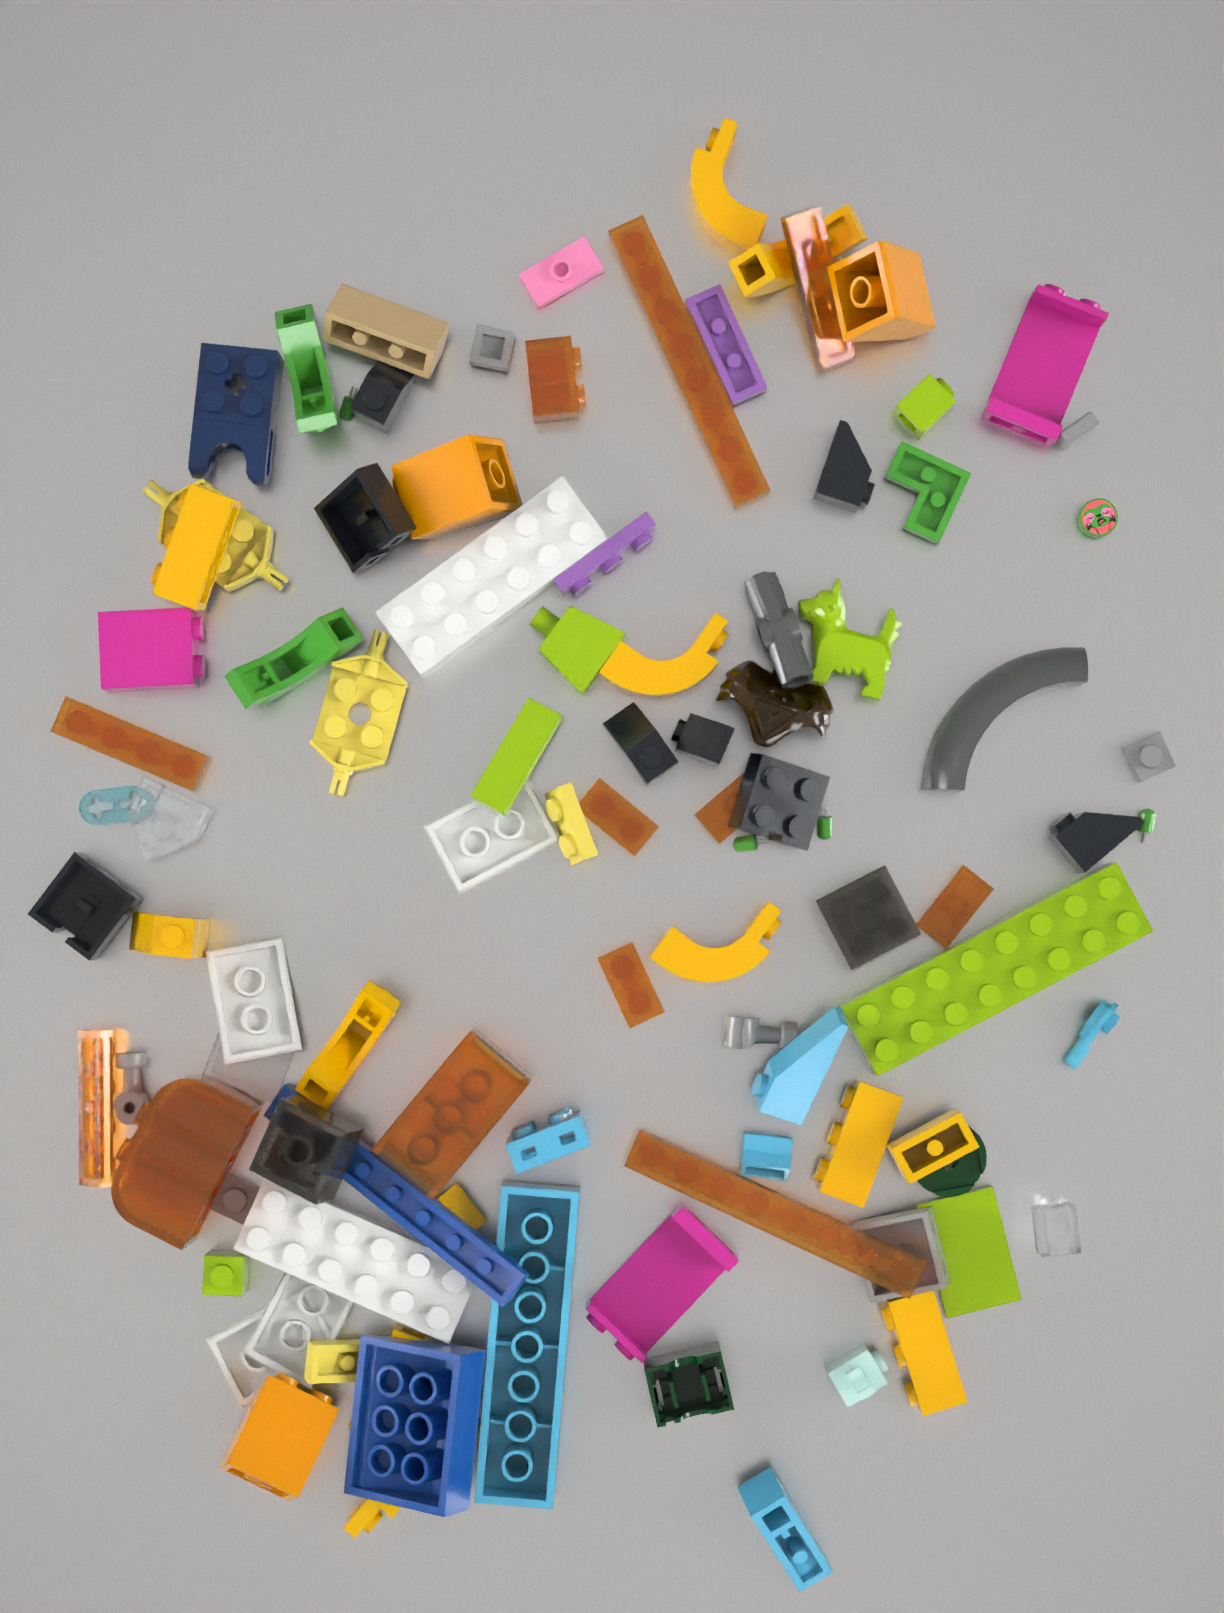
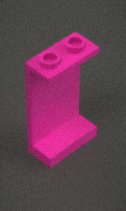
(1044, 364)
(659, 1282)

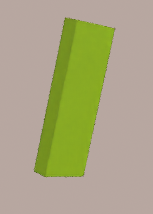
(516, 757)

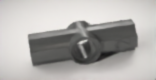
(779, 630)

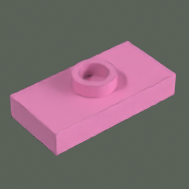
(561, 272)

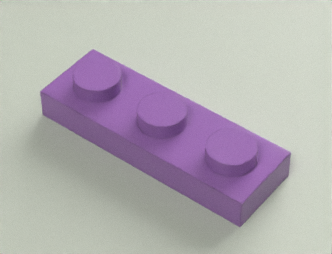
(726, 344)
(606, 555)

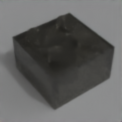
(869, 918)
(306, 1149)

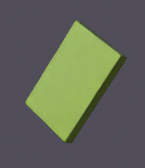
(974, 1252)

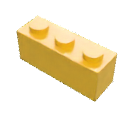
(195, 547)
(857, 1142)
(924, 1353)

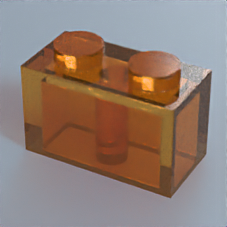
(553, 379)

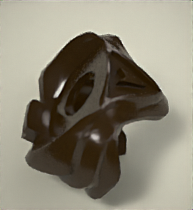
(775, 710)

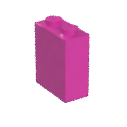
(150, 649)

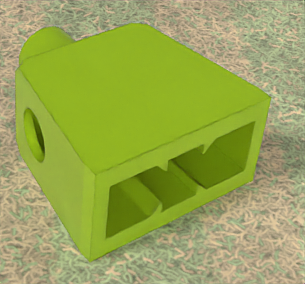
(576, 644)

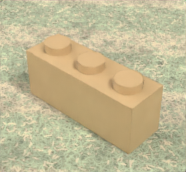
(385, 331)

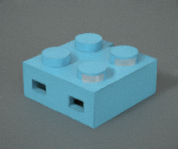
(547, 1139)

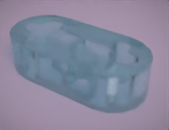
(109, 795)

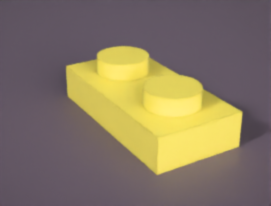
(574, 833)
(331, 1361)

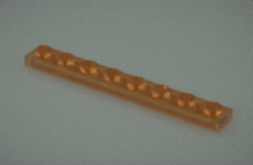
(689, 361)
(775, 1213)

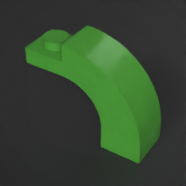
(307, 369)
(295, 661)

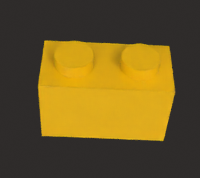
(932, 1146)

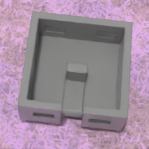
(917, 1234)

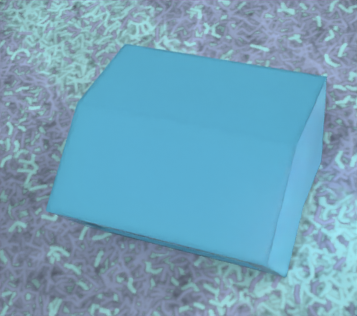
(765, 1156)

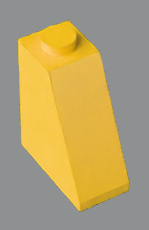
(169, 935)

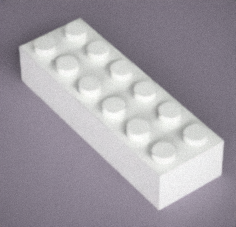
(491, 577)
(355, 1260)

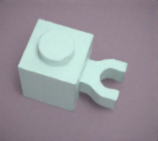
(858, 1374)

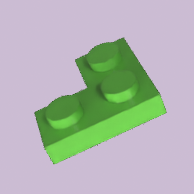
(937, 486)

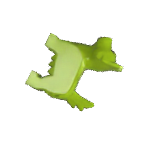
(845, 650)

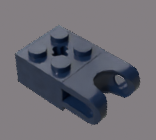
(234, 421)

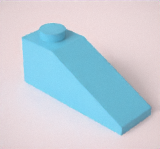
(799, 1068)
(784, 1529)

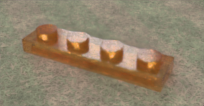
(809, 258)
(129, 743)
(96, 1107)

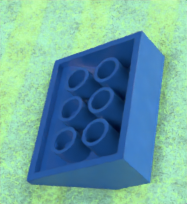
(414, 1424)

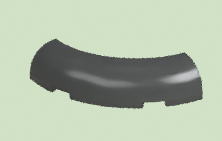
(983, 701)

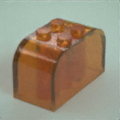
(452, 1114)
(181, 1156)

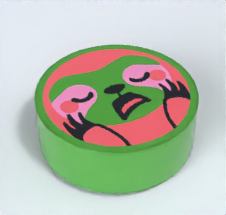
(1097, 518)

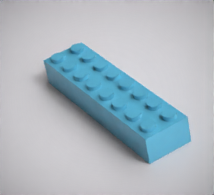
(528, 1348)

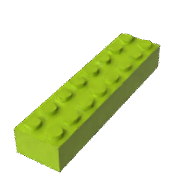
(995, 968)

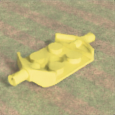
(248, 547)
(352, 682)

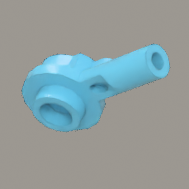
(1102, 1020)

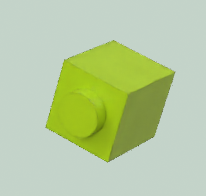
(925, 405)
(225, 1273)

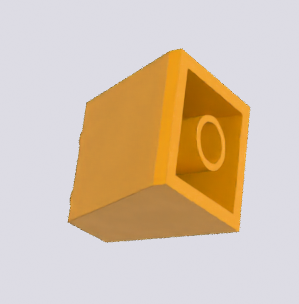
(881, 294)
(456, 486)
(280, 1437)

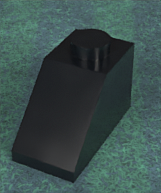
(382, 395)
(845, 473)
(702, 739)
(641, 743)
(1091, 836)

